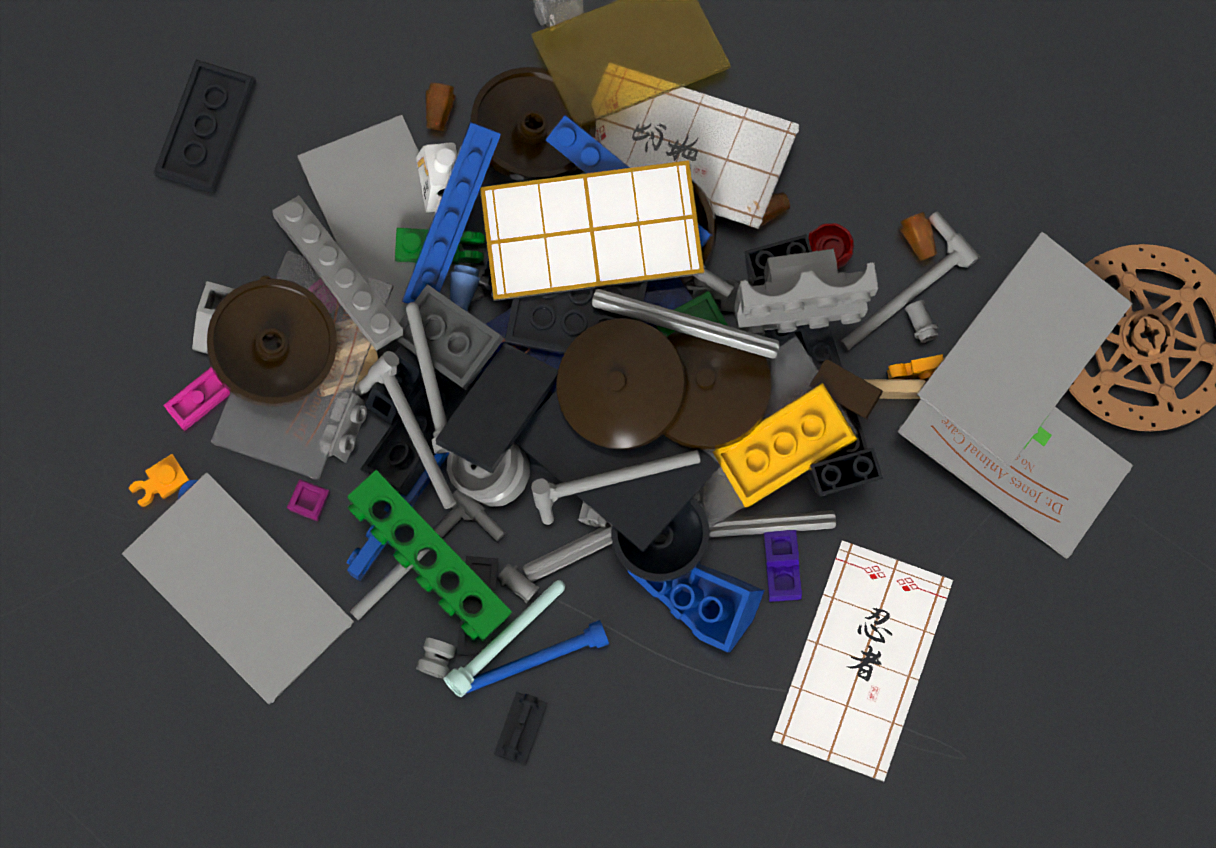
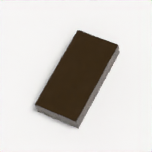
(847, 388)

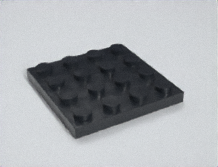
(557, 319)

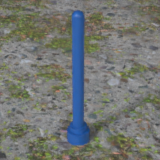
(592, 636)

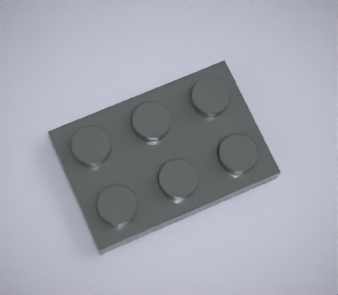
(455, 338)

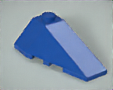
(709, 603)

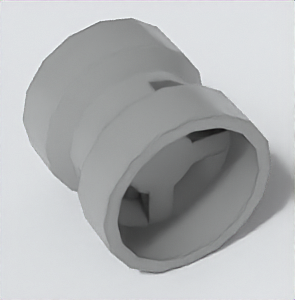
(433, 665)

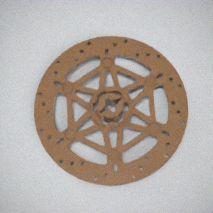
(1142, 352)

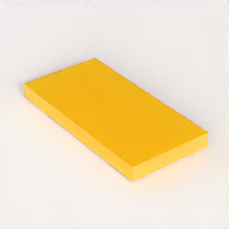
(785, 445)

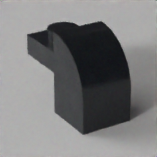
(409, 379)

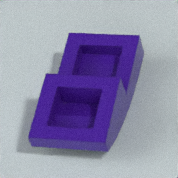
(782, 565)

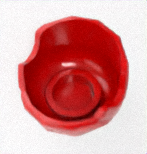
(833, 237)

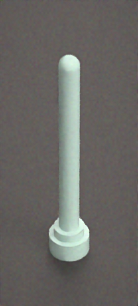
(460, 679)

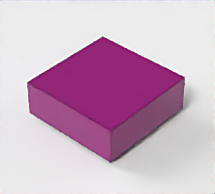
(308, 500)

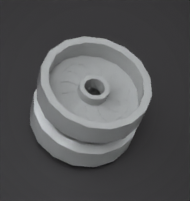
(491, 488)

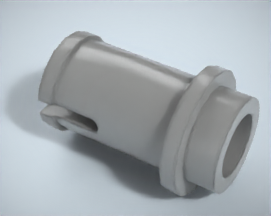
(922, 321)
(517, 582)

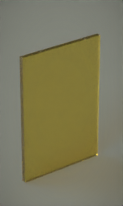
(628, 54)

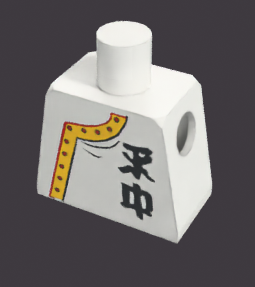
(434, 168)

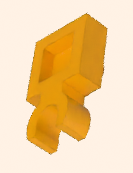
(918, 368)
(165, 478)

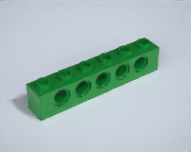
(377, 490)

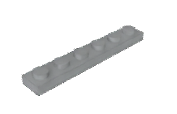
(338, 273)

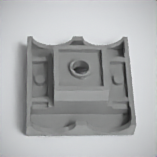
(804, 292)

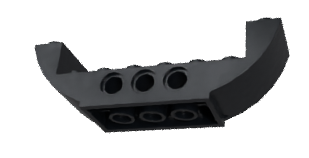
(855, 462)

